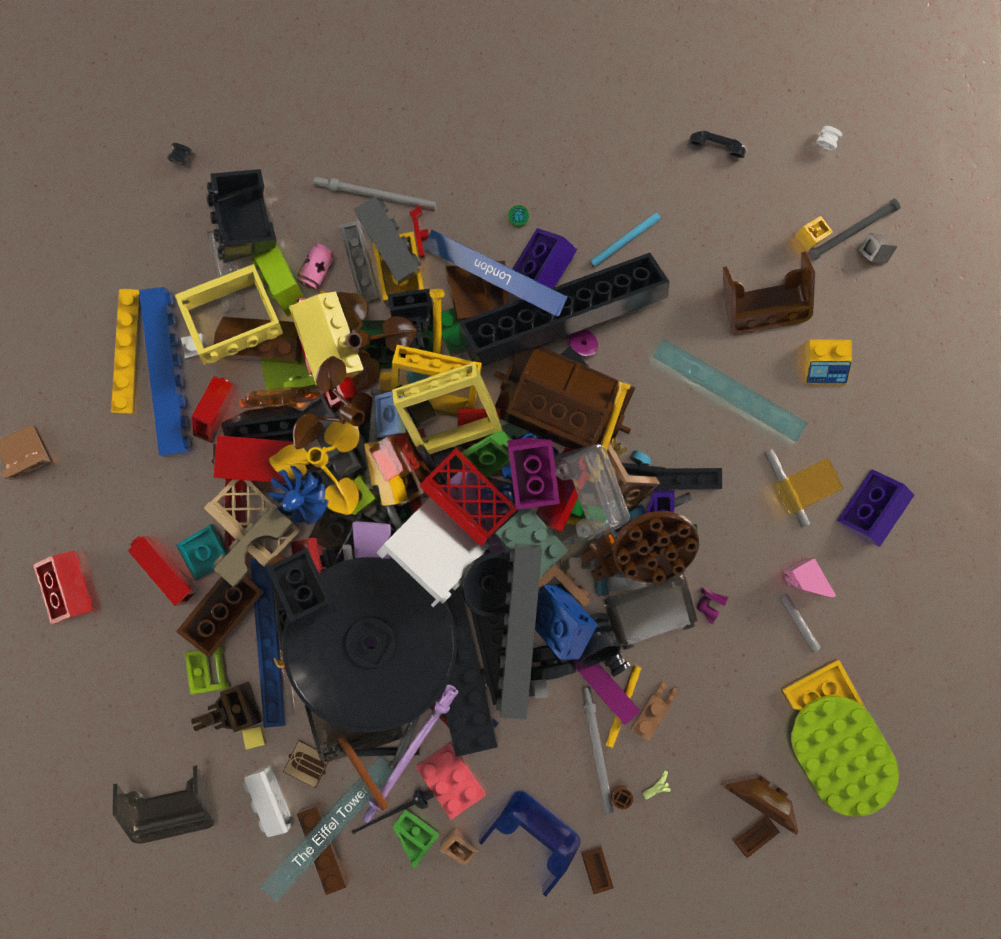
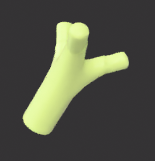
(658, 787)

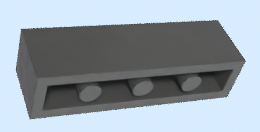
(387, 240)

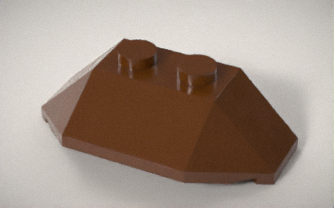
(765, 799)

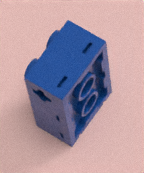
(563, 622)

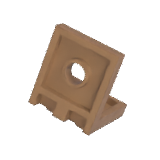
(633, 488)
(566, 580)

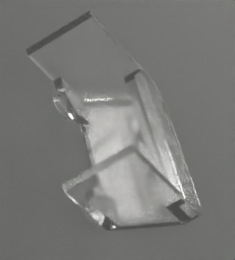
(596, 489)

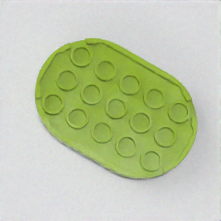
(845, 755)

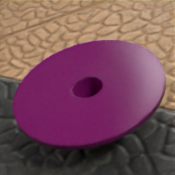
(583, 343)

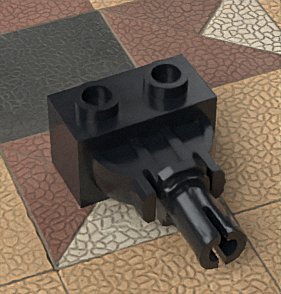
(416, 308)

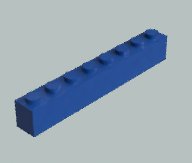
(164, 371)

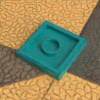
(202, 551)

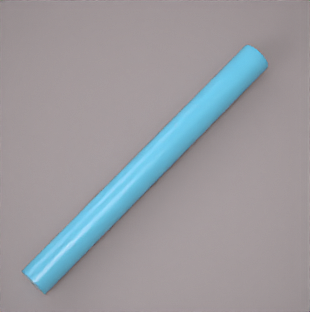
(625, 239)

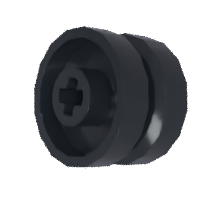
(551, 666)

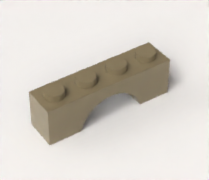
(270, 525)

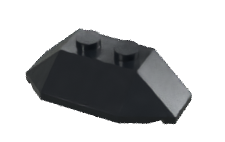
(263, 423)

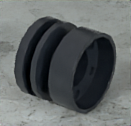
(601, 644)

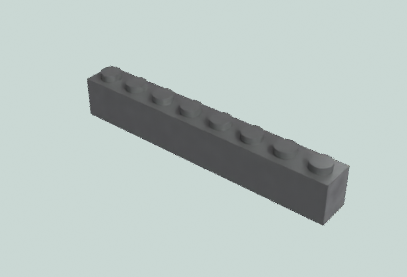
(520, 631)

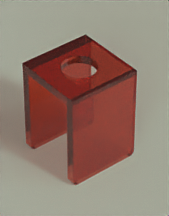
(395, 457)

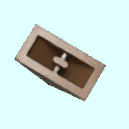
(458, 847)

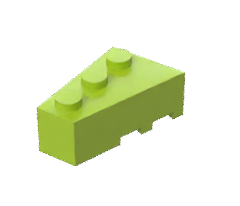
(278, 277)

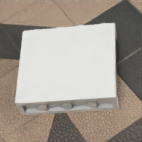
(433, 550)

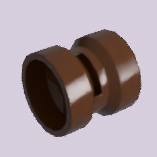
(621, 797)

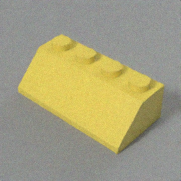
(324, 332)

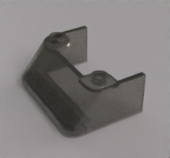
(166, 814)

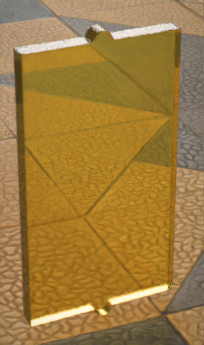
(809, 486)

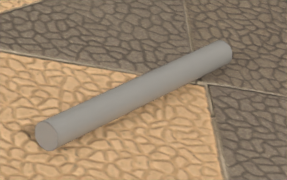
(781, 476)

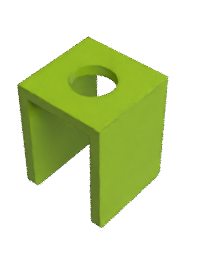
(368, 499)

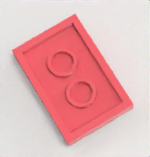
(450, 780)

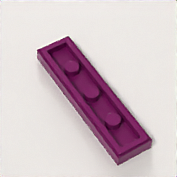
(608, 691)

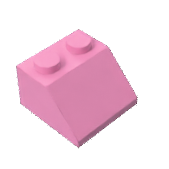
(809, 578)

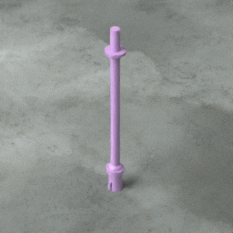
(440, 707)

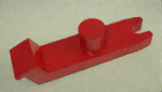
(419, 234)

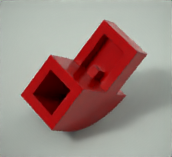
(346, 389)

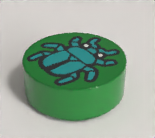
(518, 215)

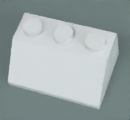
(268, 801)

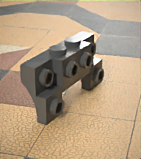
(340, 463)

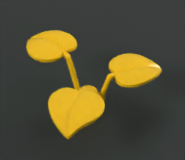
(342, 495)

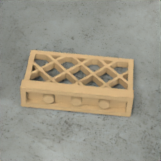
(236, 529)

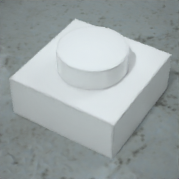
(189, 347)

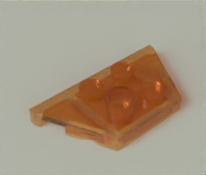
(272, 397)

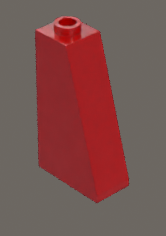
(162, 571)

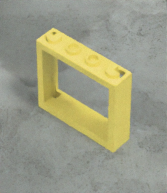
(216, 289)
(441, 385)

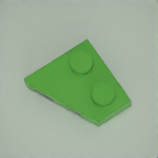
(415, 836)

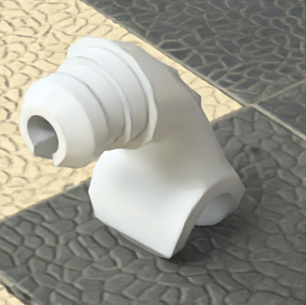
(620, 583)

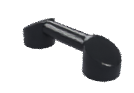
(736, 148)

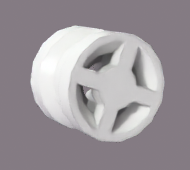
(829, 138)

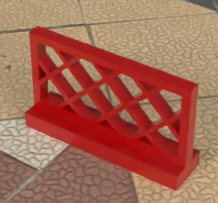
(458, 512)

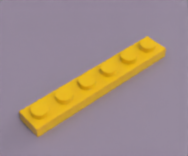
(126, 352)

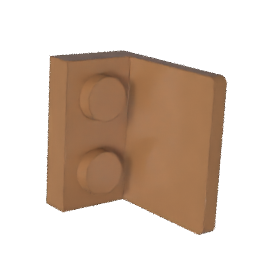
(22, 453)

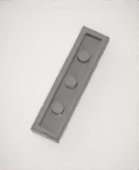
(360, 261)

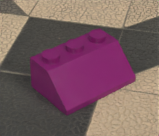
(533, 472)

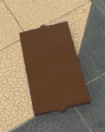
(466, 292)

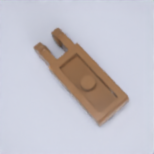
(653, 712)

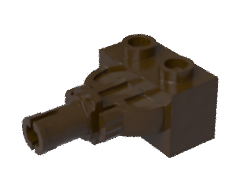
(234, 709)

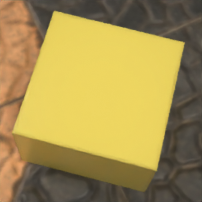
(254, 737)

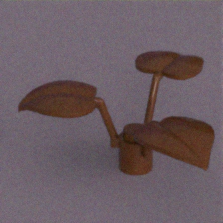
(397, 332)
(331, 374)

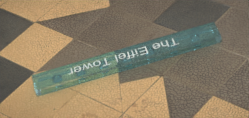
(324, 832)

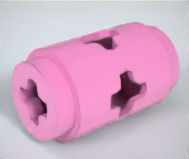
(319, 259)

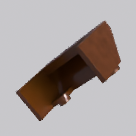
(772, 305)

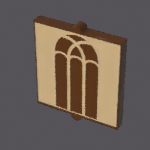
(305, 764)

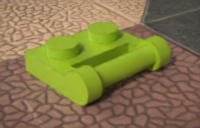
(199, 671)

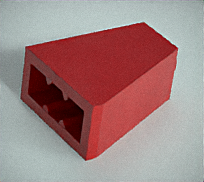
(212, 409)

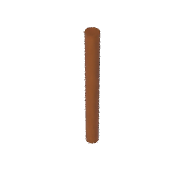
(362, 772)

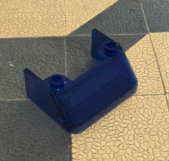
(544, 826)

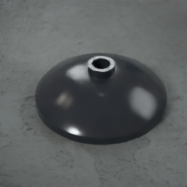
(487, 598)

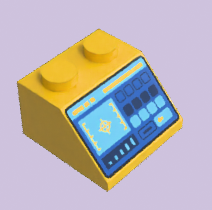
(828, 361)

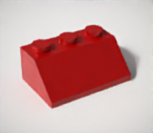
(63, 587)

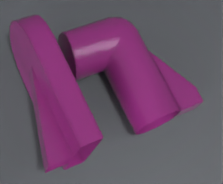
(710, 613)

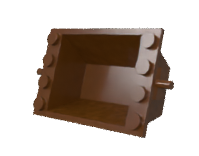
(559, 398)

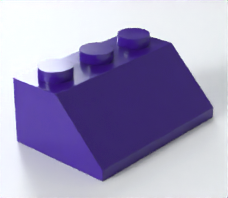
(545, 257)
(876, 507)

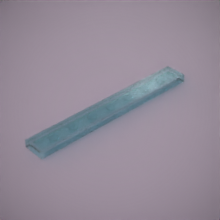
(730, 390)

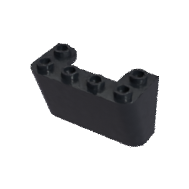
(239, 214)

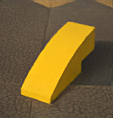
(391, 491)

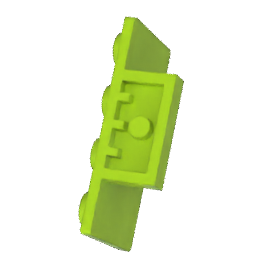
(287, 375)

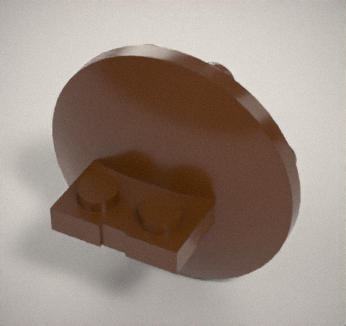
(655, 547)

